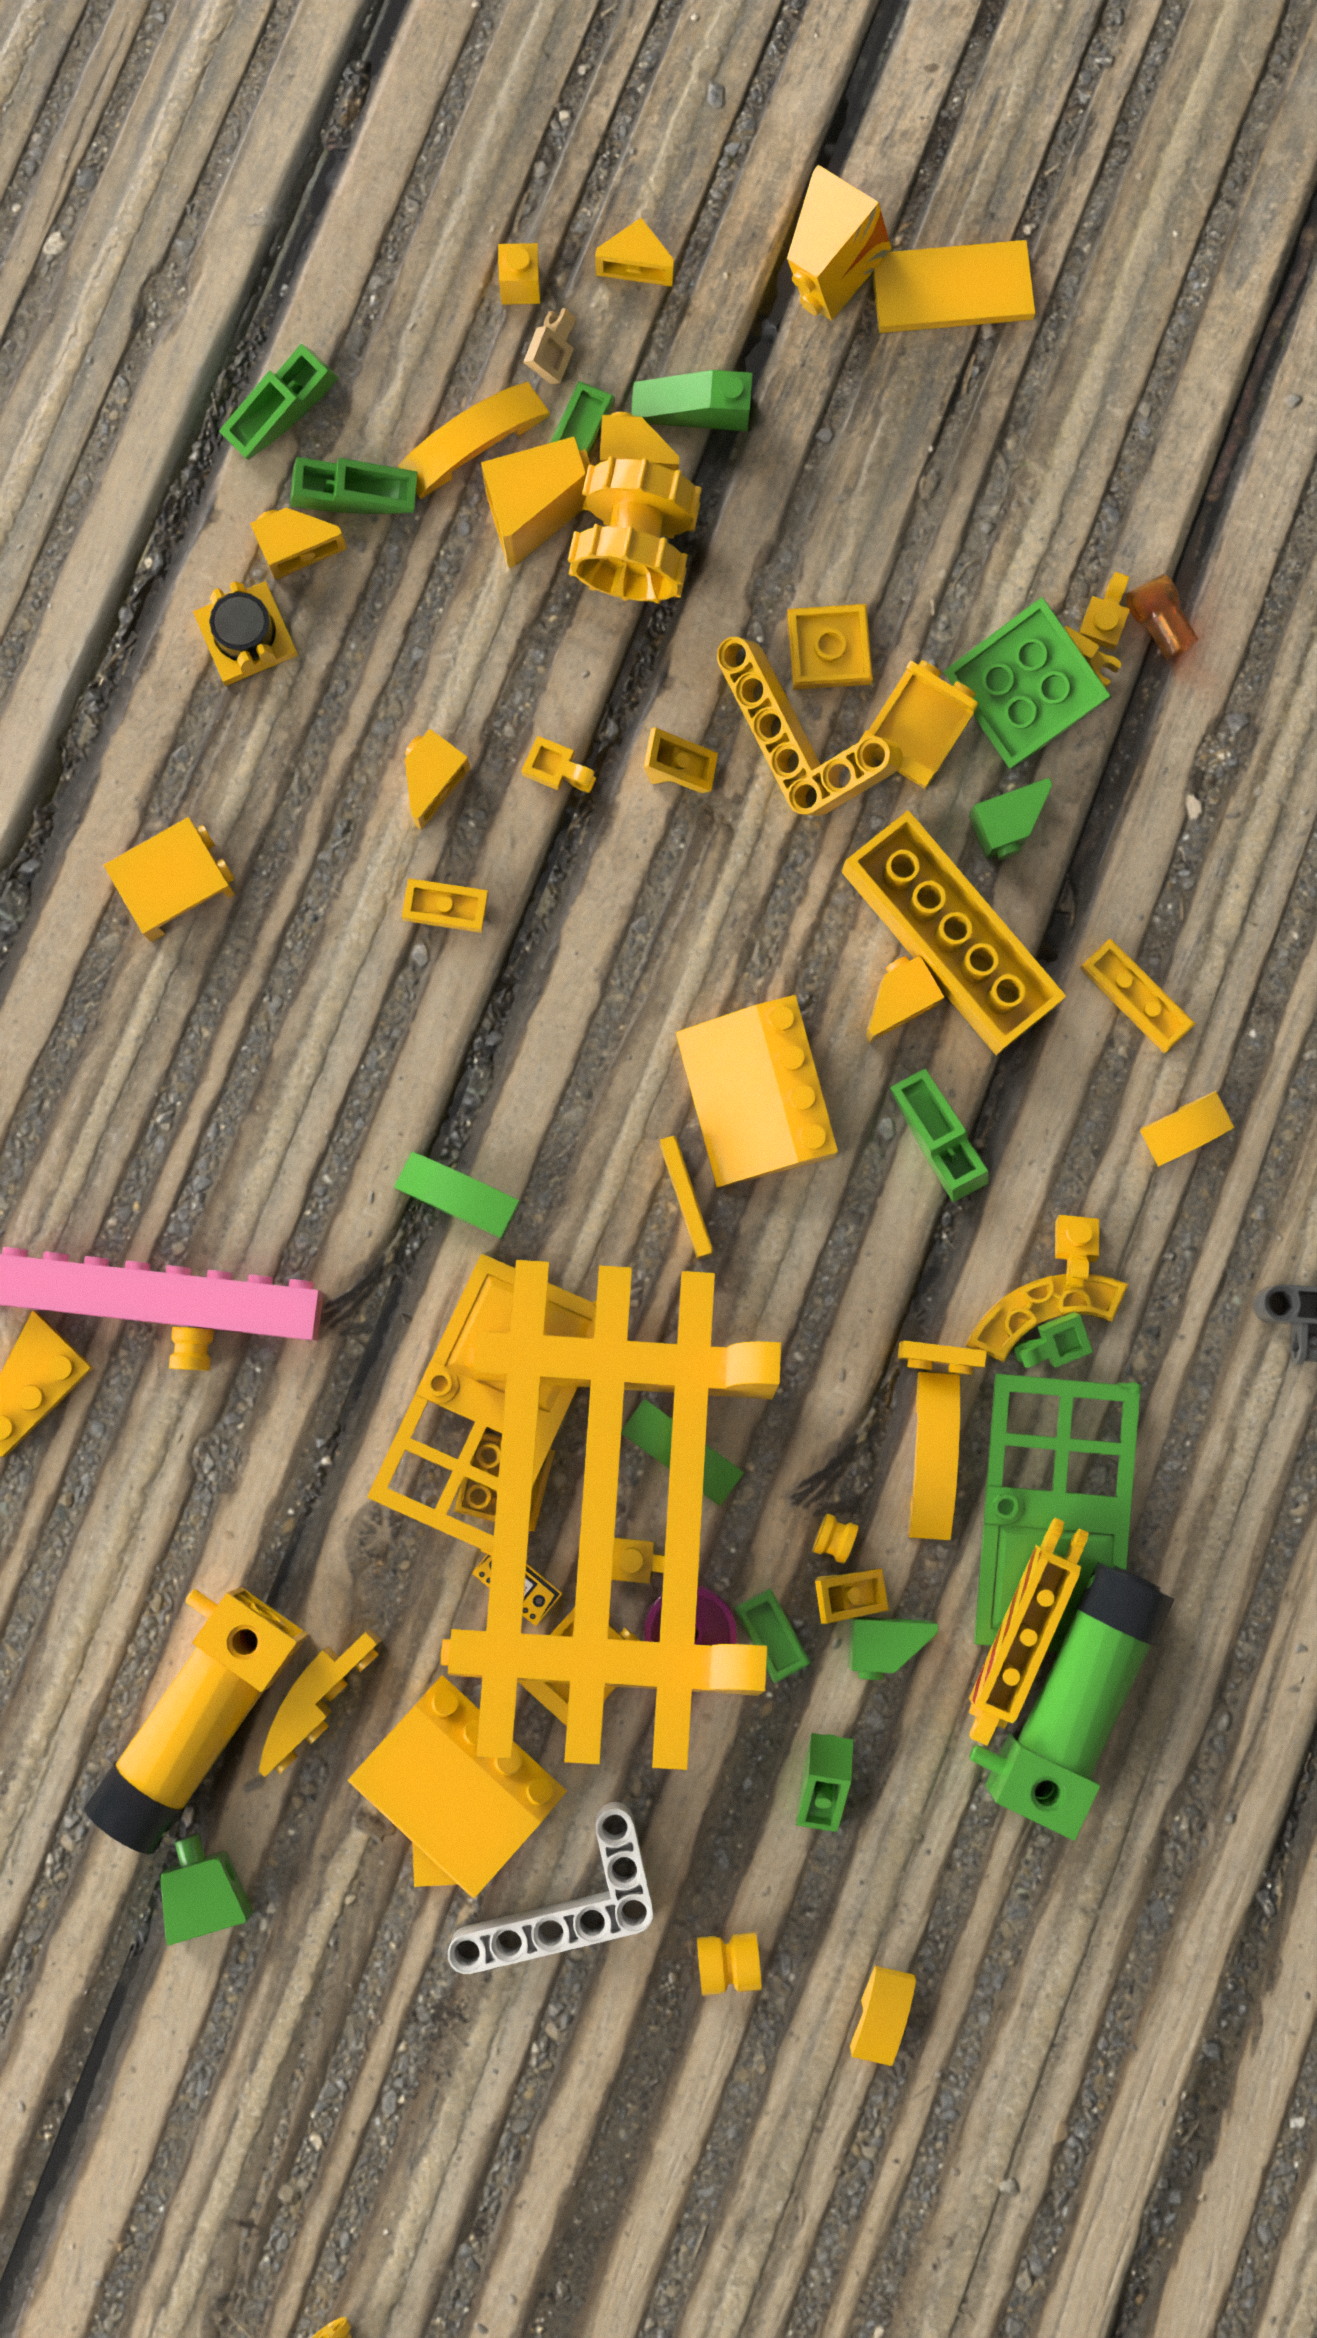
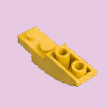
(303, 1711)

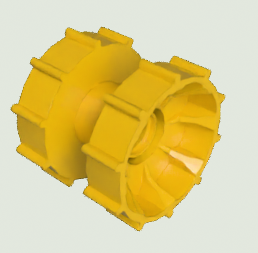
(639, 506)

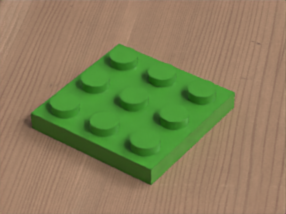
(1029, 683)

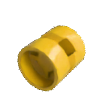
(729, 1963)

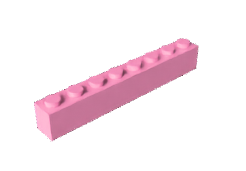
(160, 1297)

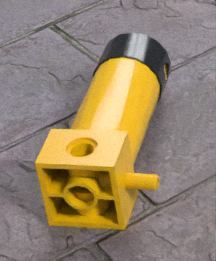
(194, 1718)

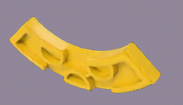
(1041, 1301)

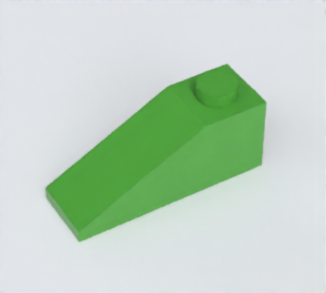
(695, 400)

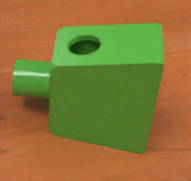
(201, 1893)

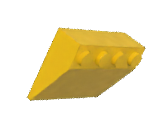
(757, 1092)
(445, 1799)

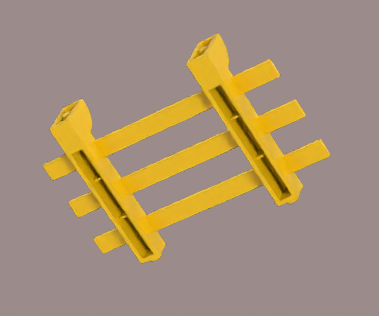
(589, 1658)

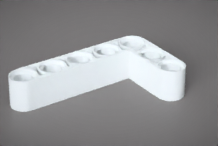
(567, 1913)

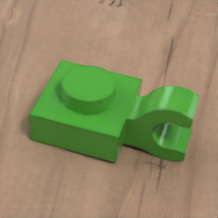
(1059, 1342)

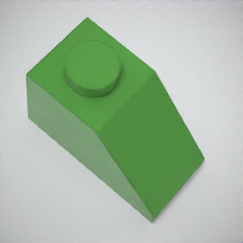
(1008, 819)
(885, 1644)
(825, 1782)

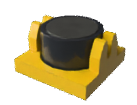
(244, 629)

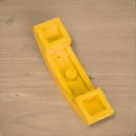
(472, 433)
(935, 1456)

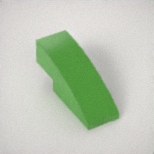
(278, 402)
(352, 487)
(940, 1135)
(457, 1195)
(653, 1433)

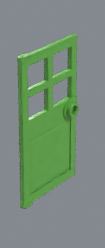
(1020, 1517)

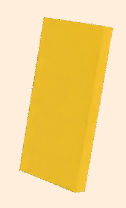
(953, 287)

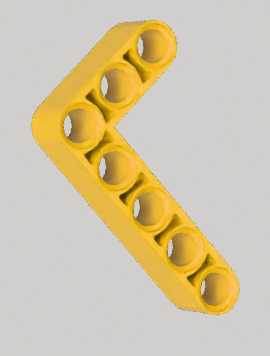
(793, 739)

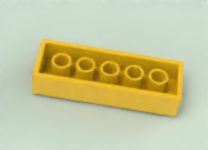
(954, 931)

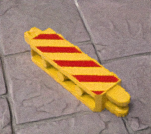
(1025, 1633)

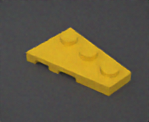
(36, 1379)

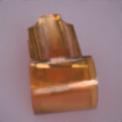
(1158, 607)

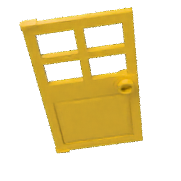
(451, 1385)

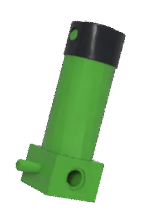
(1078, 1703)

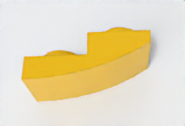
(1187, 1128)
(884, 2015)

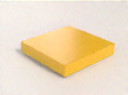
(829, 646)

